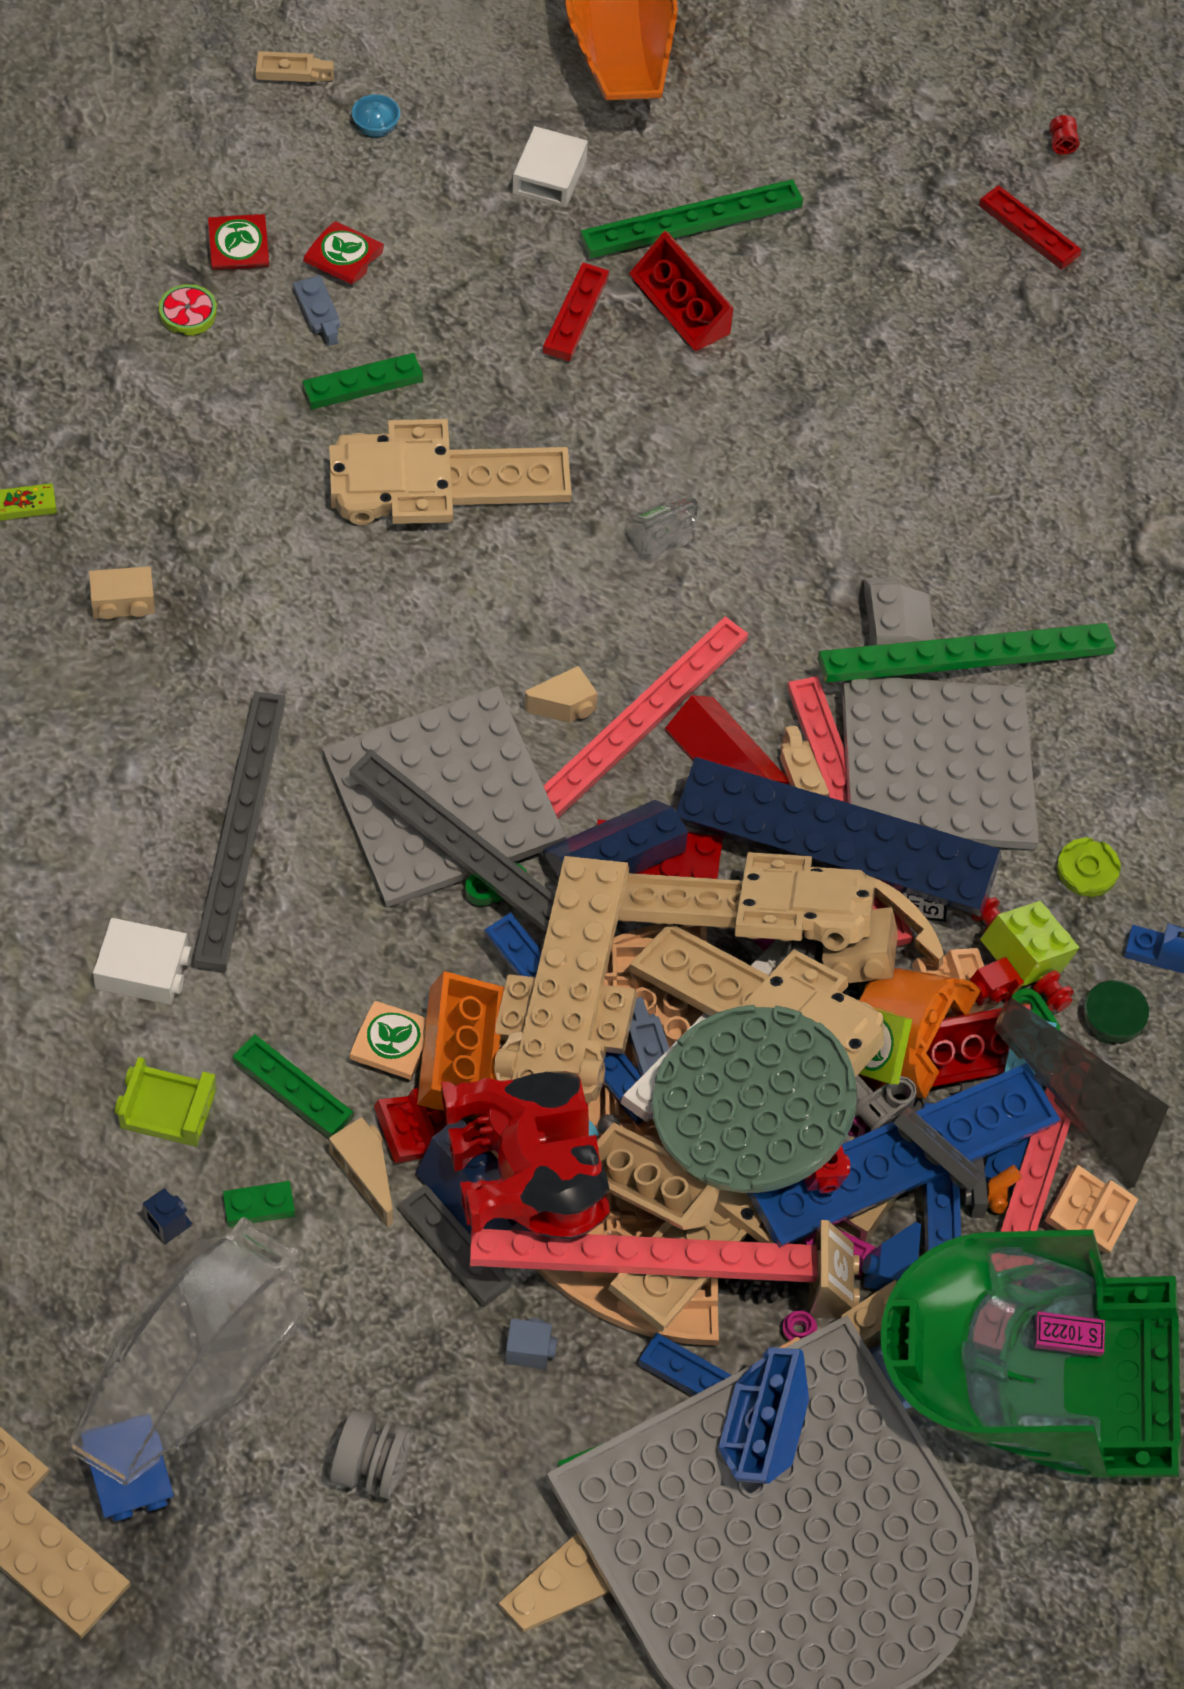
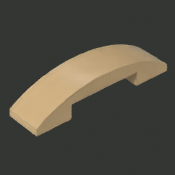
(927, 940)

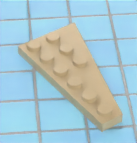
(555, 1587)

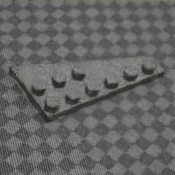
(1091, 1093)

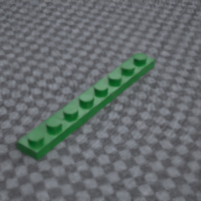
(691, 218)

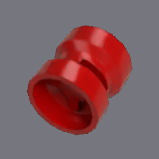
(1064, 134)

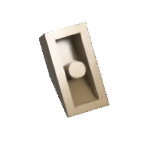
(562, 697)

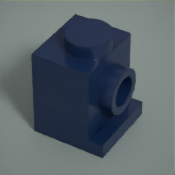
(166, 1215)

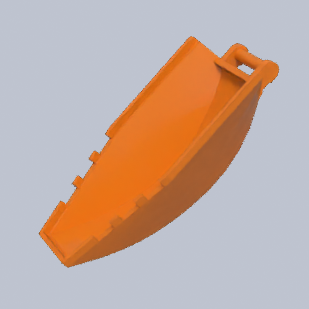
(625, 44)

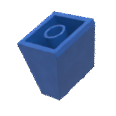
(148, 1489)

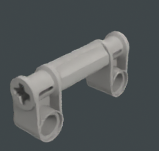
(881, 1107)

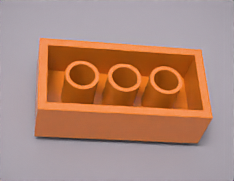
(458, 1035)

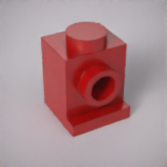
(996, 982)

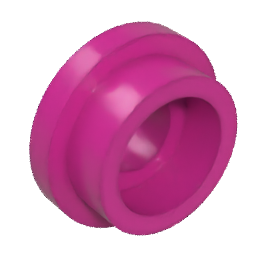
(798, 1318)

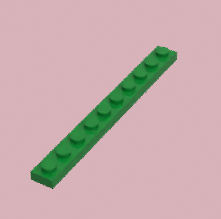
(965, 652)

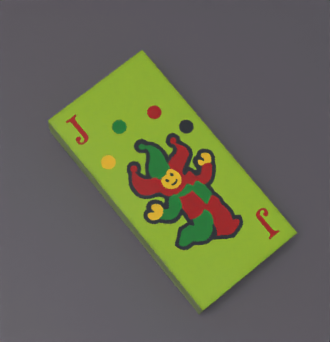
(27, 501)

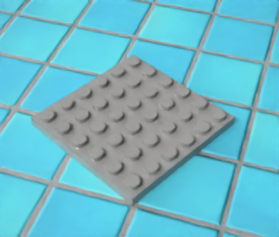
(942, 756)
(471, 765)

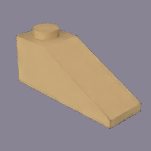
(362, 1159)

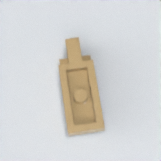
(293, 67)
(800, 763)

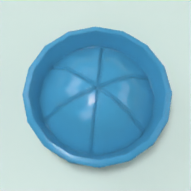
(376, 115)

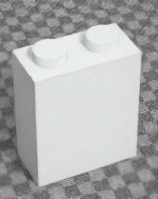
(550, 167)
(142, 961)

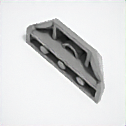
(897, 613)

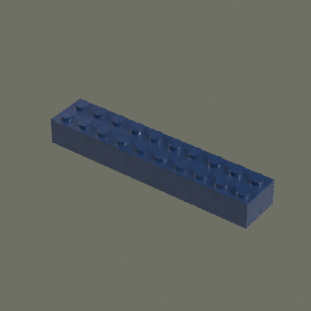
(839, 835)

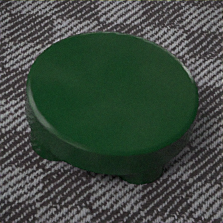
(1115, 1011)

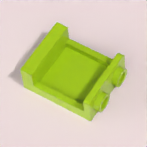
(165, 1103)

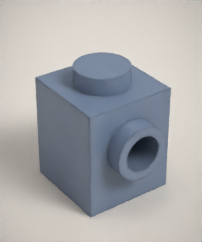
(530, 1343)

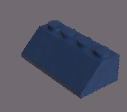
(635, 837)
(439, 1175)

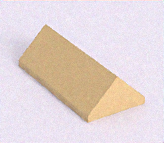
(652, 1180)

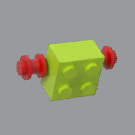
(1033, 945)

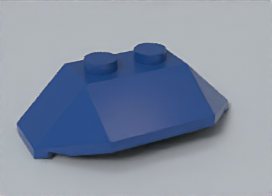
(766, 1416)

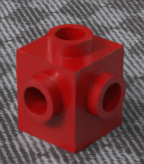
(831, 1174)

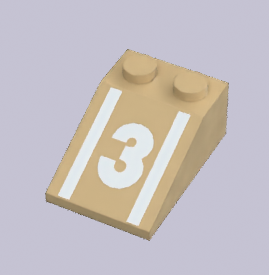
(836, 1267)

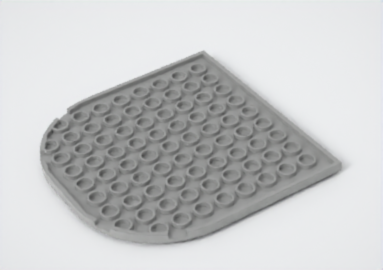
(822, 1579)

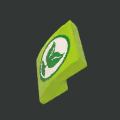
(889, 1060)

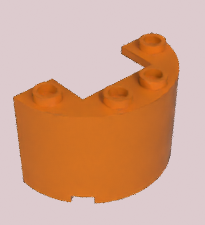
(926, 1001)

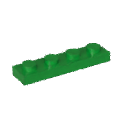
(362, 381)
(292, 1086)

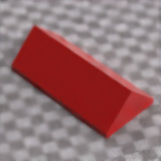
(683, 293)
(710, 733)
(968, 1047)

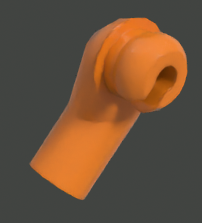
(998, 1188)

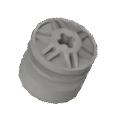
(371, 1454)

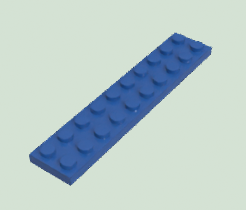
(888, 1165)

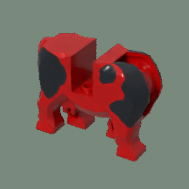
(544, 1152)

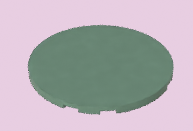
(754, 1099)

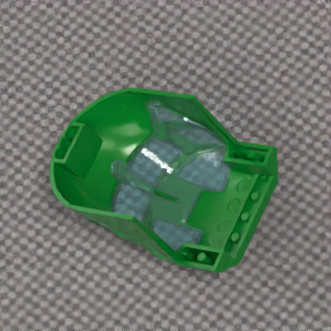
(967, 1359)

